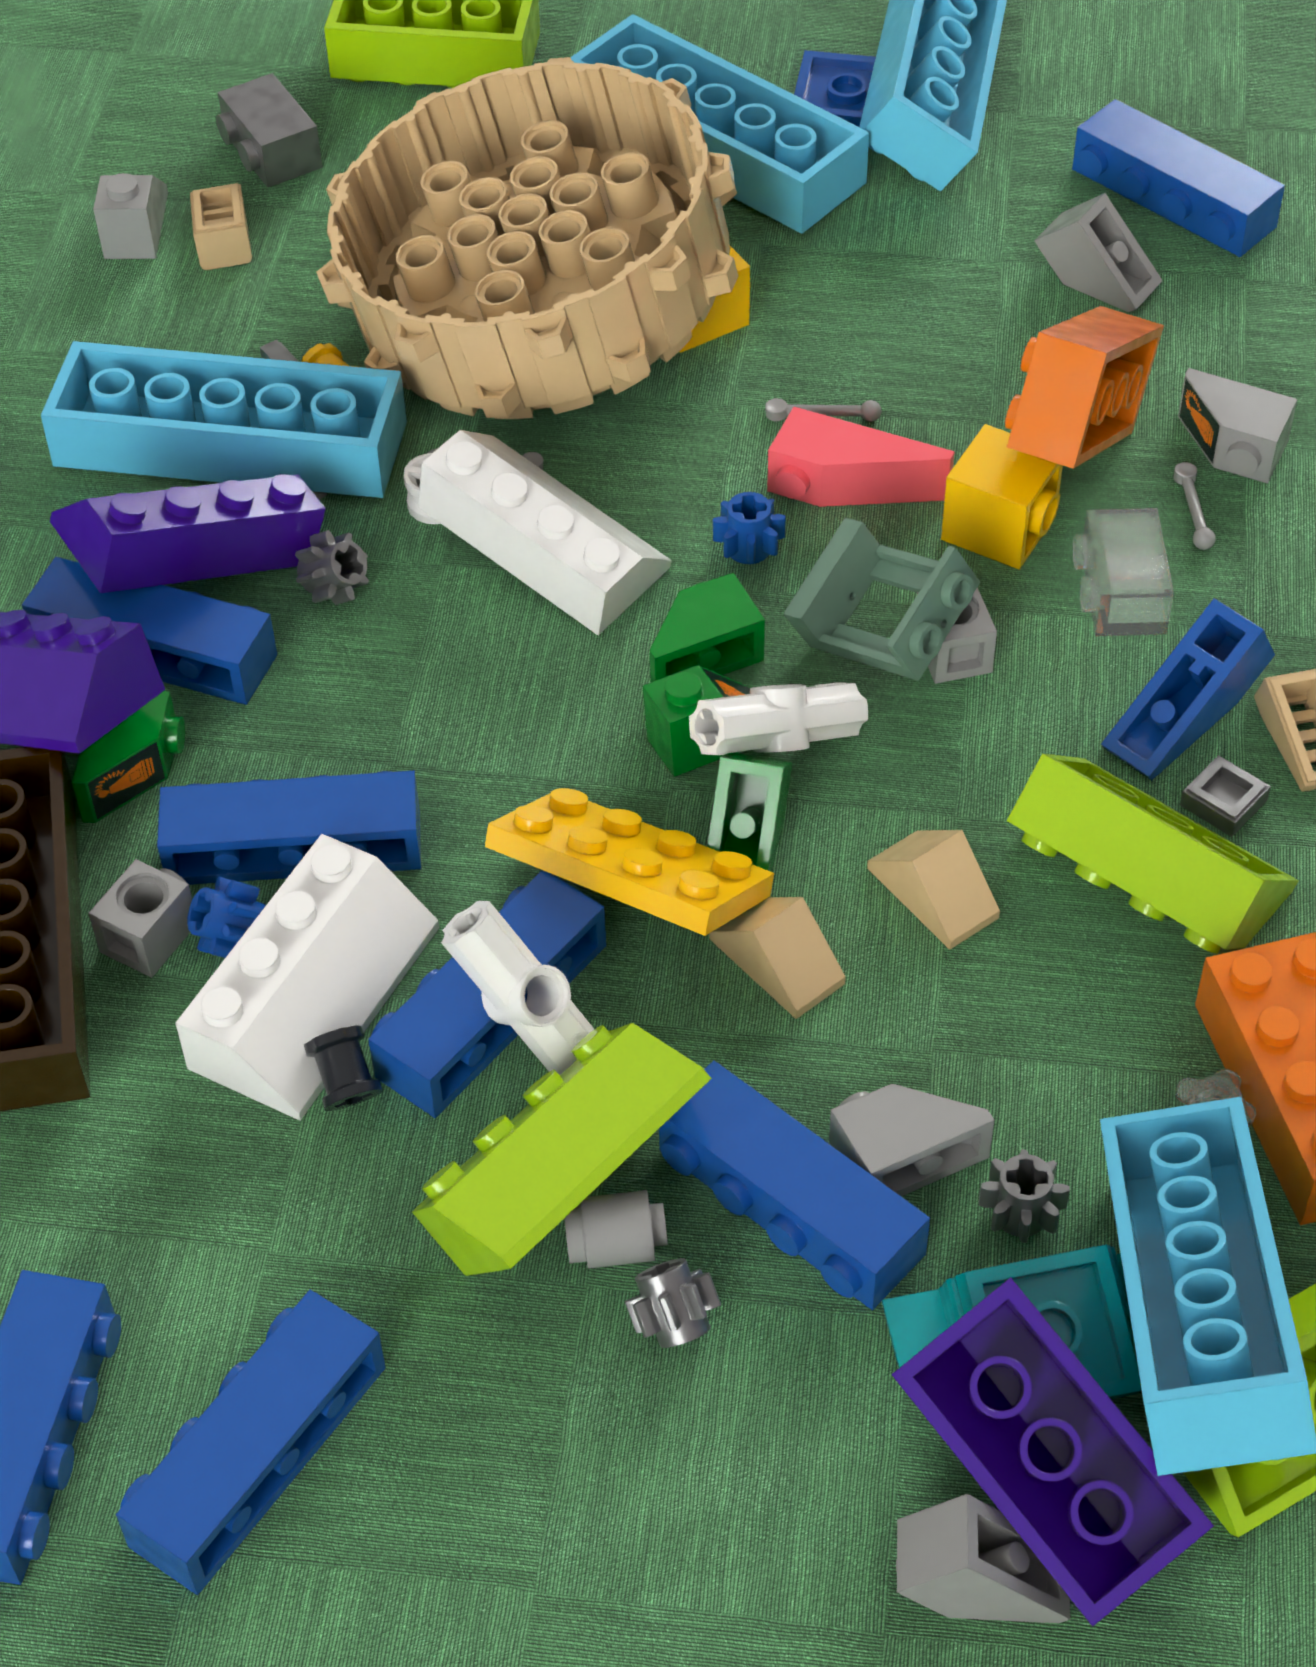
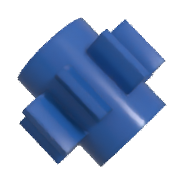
(749, 528)
(223, 915)

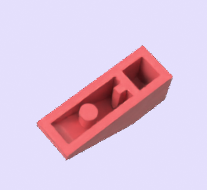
(851, 464)

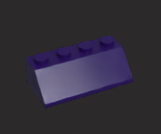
(190, 531)
(70, 678)
(1052, 1451)

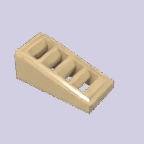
(220, 226)
(1273, 703)

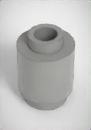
(615, 1230)

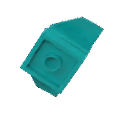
(1074, 1291)

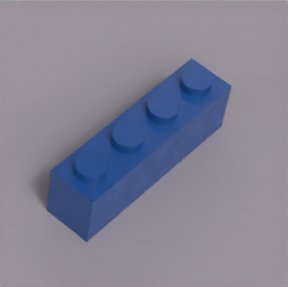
(1178, 177)
(191, 637)
(269, 825)
(444, 1033)
(795, 1188)
(48, 1385)
(250, 1441)

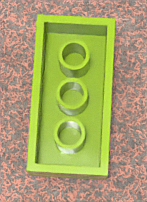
(429, 39)

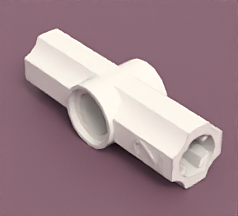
(778, 718)
(502, 971)

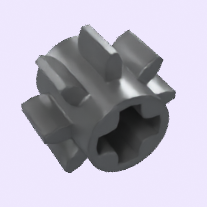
(332, 567)
(1024, 1195)
(672, 1303)

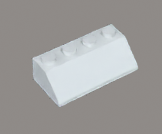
(537, 528)
(307, 965)

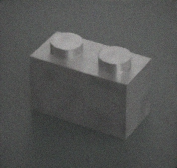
(269, 130)

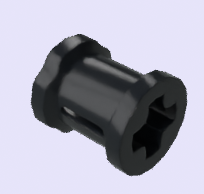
(343, 1068)

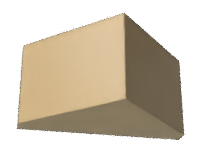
(938, 883)
(782, 952)

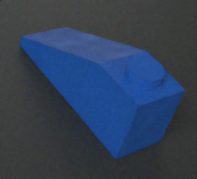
(1191, 690)

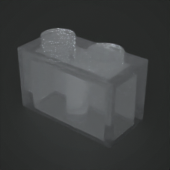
(1125, 572)

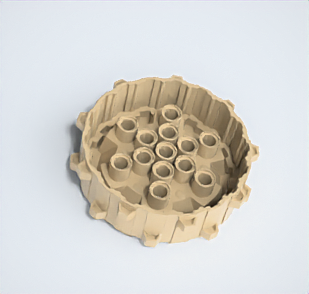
(532, 237)

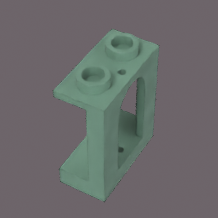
(844, 576)

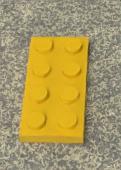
(631, 860)

